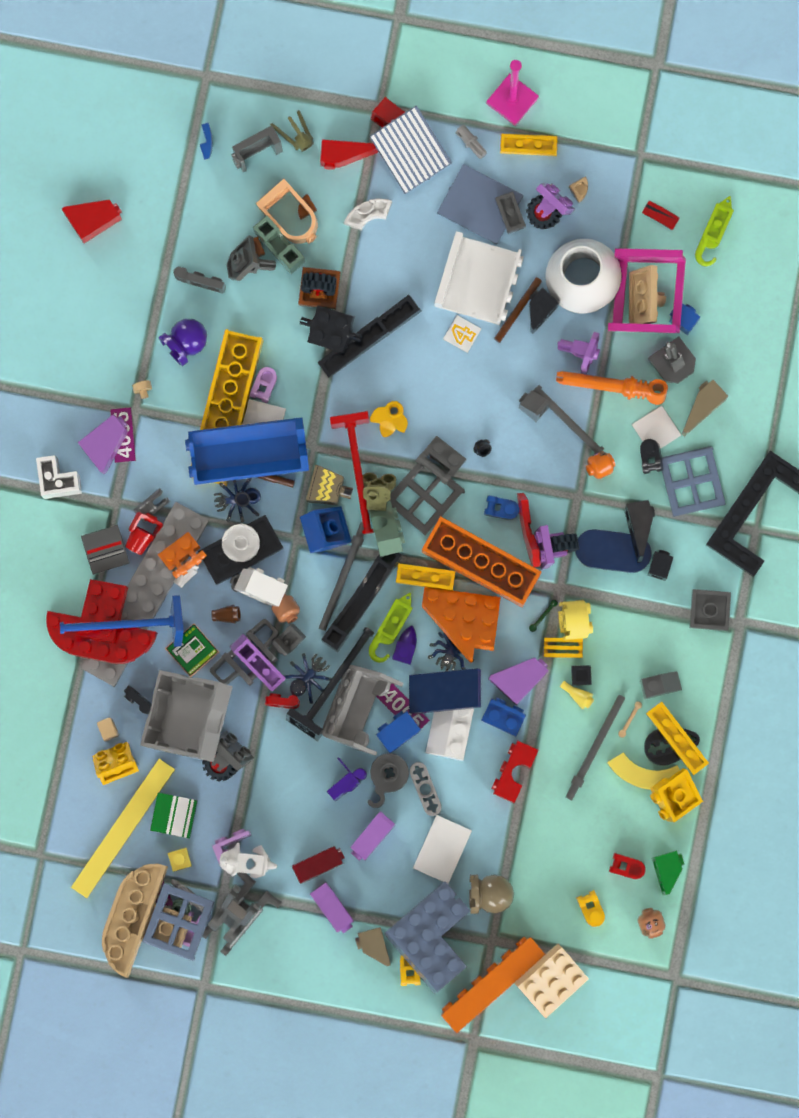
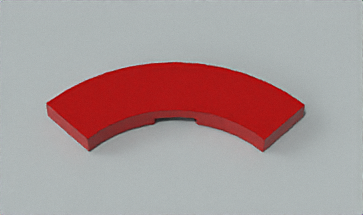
(529, 538)

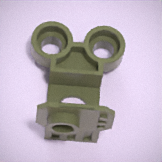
(378, 490)

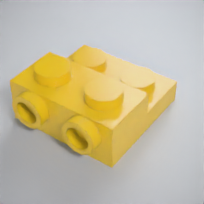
(675, 796)

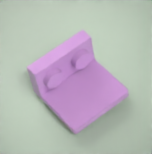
(223, 842)

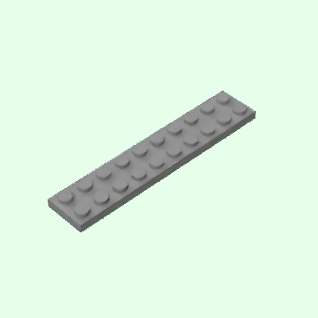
(150, 582)

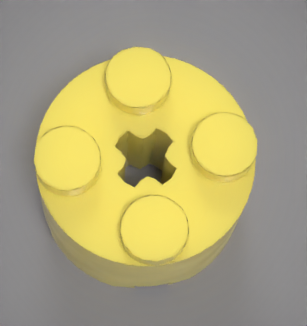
(575, 619)

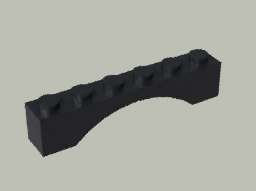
(360, 601)

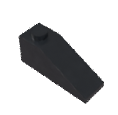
(639, 521)

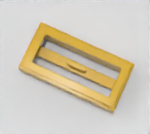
(563, 655)

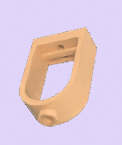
(274, 196)

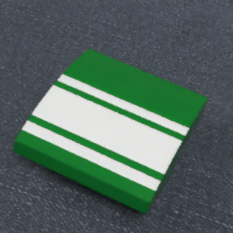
(173, 815)

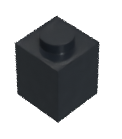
(660, 565)

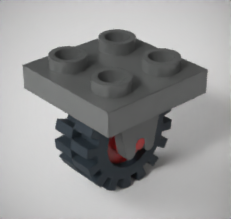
(228, 758)

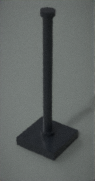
(305, 722)

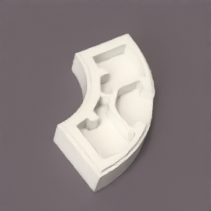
(368, 211)

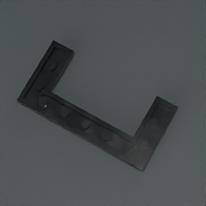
(722, 538)

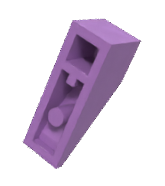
(257, 662)

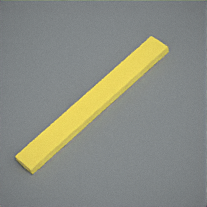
(123, 828)

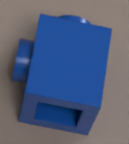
(688, 318)

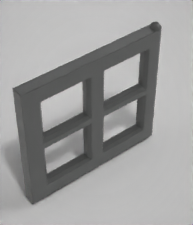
(424, 495)

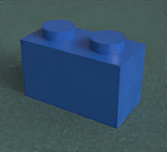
(398, 731)

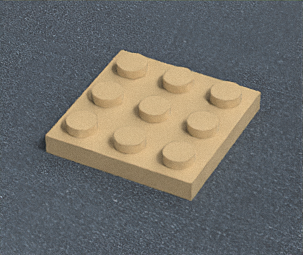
(551, 980)

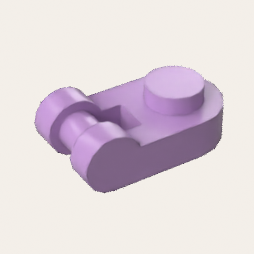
(267, 378)

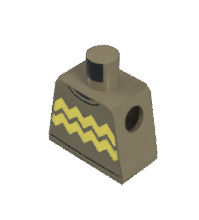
(327, 487)

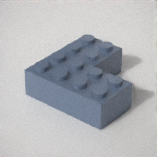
(420, 940)

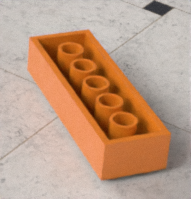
(481, 561)
(493, 984)

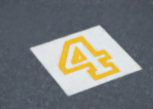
(462, 334)

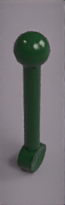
(533, 627)

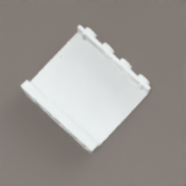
(478, 279)

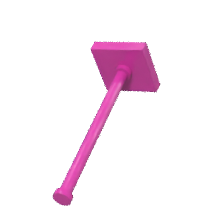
(512, 97)

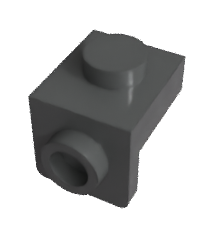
(288, 640)

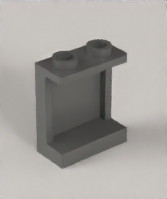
(255, 144)

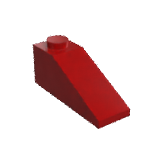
(341, 153)

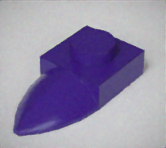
(405, 646)

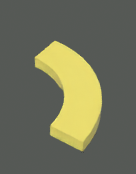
(637, 775)

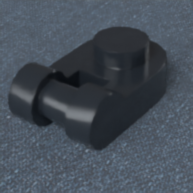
(651, 449)
(134, 696)

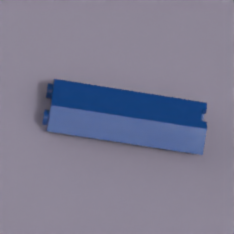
(247, 451)

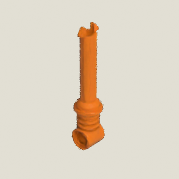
(628, 387)

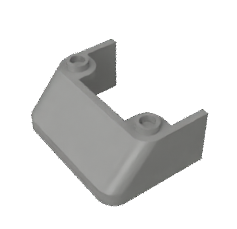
(353, 705)

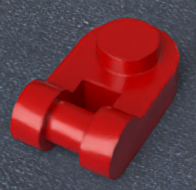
(276, 700)
(634, 869)

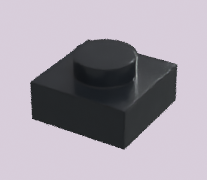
(581, 675)

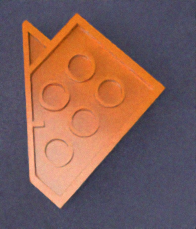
(464, 618)

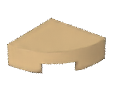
(579, 189)

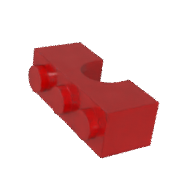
(520, 755)

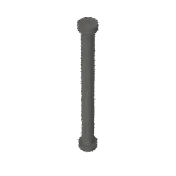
(569, 422)

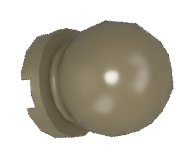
(491, 894)

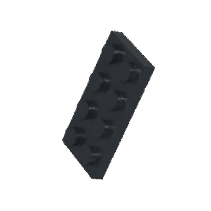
(223, 568)

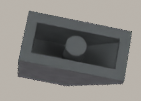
(533, 405)
(660, 685)

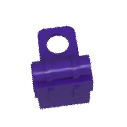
(347, 783)

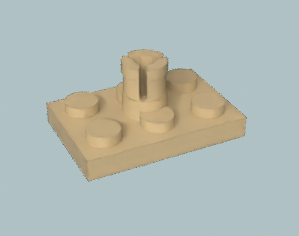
(644, 295)

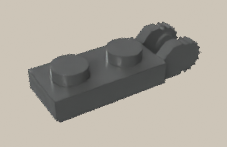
(198, 279)

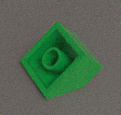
(668, 869)

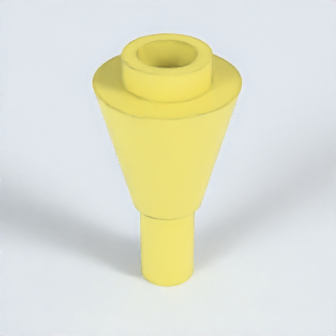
(580, 696)

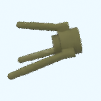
(303, 140)

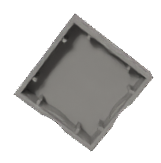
(186, 716)

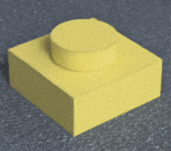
(179, 859)

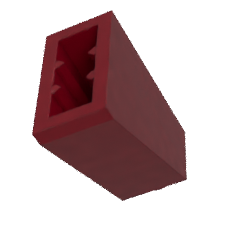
(318, 864)

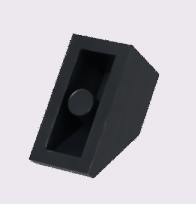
(540, 308)

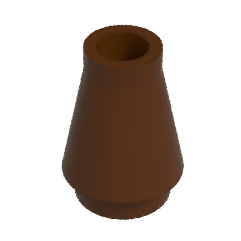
(228, 614)

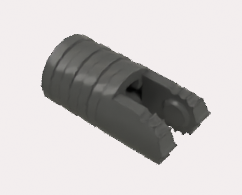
(148, 507)

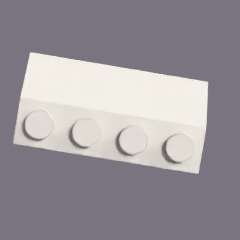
(449, 733)

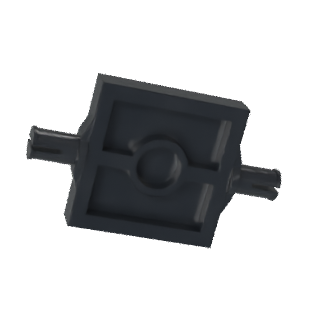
(331, 329)

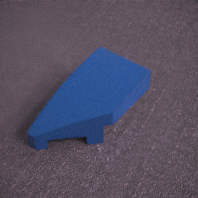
(207, 147)

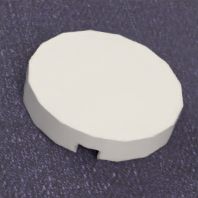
(240, 543)

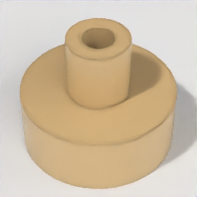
(142, 388)

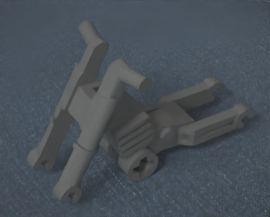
(237, 913)

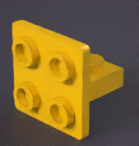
(114, 763)

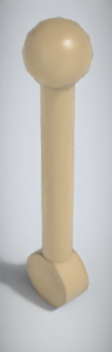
(622, 733)

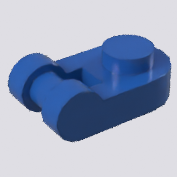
(509, 508)

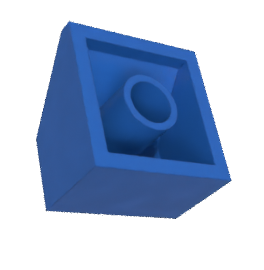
(325, 529)

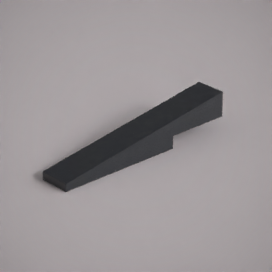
(372, 334)

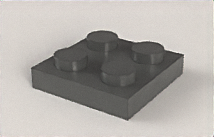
(710, 610)

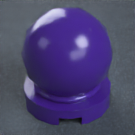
(185, 339)

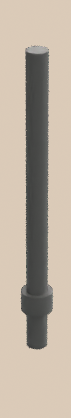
(356, 542)
(577, 780)

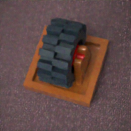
(319, 288)

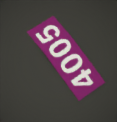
(127, 450)
(397, 702)

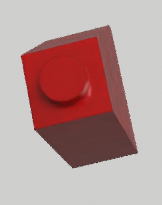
(92, 218)

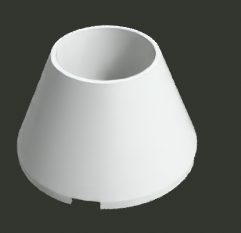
(588, 297)

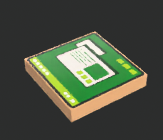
(194, 652)

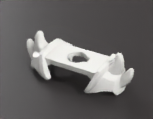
(234, 861)

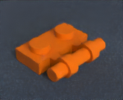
(178, 552)

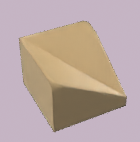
(107, 729)

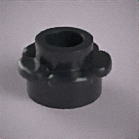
(482, 448)

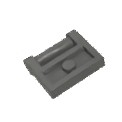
(445, 456)

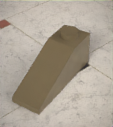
(707, 400)

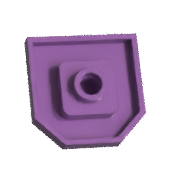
(582, 350)

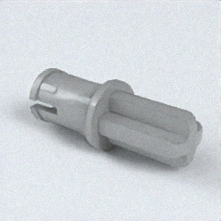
(471, 141)

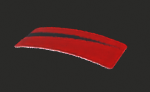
(661, 215)

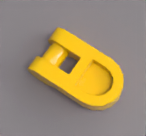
(594, 915)
(404, 965)

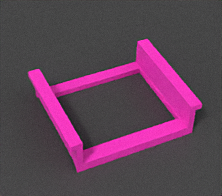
(648, 256)

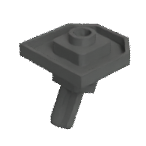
(245, 260)
(673, 361)

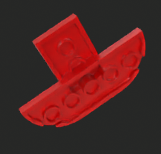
(102, 604)

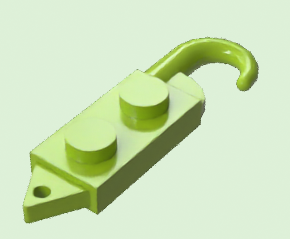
(714, 230)
(391, 626)

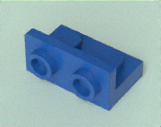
(503, 716)

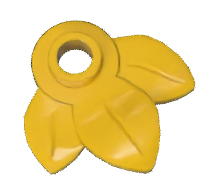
(388, 421)

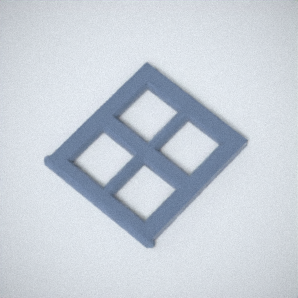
(692, 481)
(178, 922)

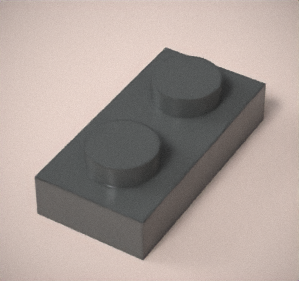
(510, 212)

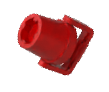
(140, 538)

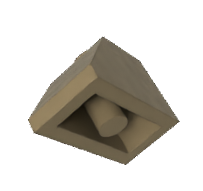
(373, 945)

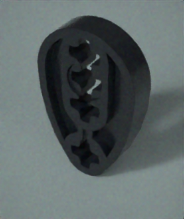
(670, 755)

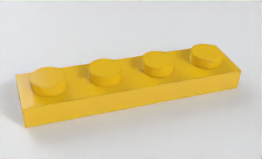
(677, 738)

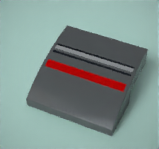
(105, 549)

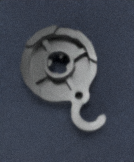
(387, 785)

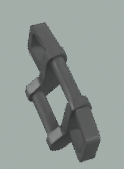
(230, 655)

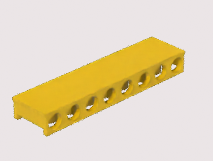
(232, 381)

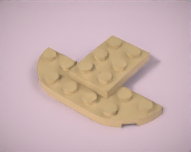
(132, 915)

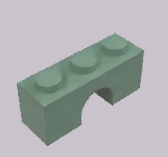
(274, 240)
(386, 530)

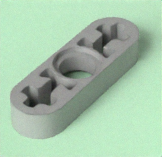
(435, 800)

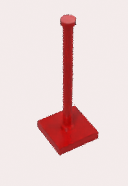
(350, 421)

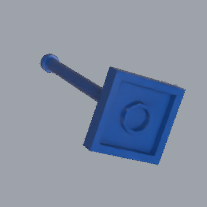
(174, 621)

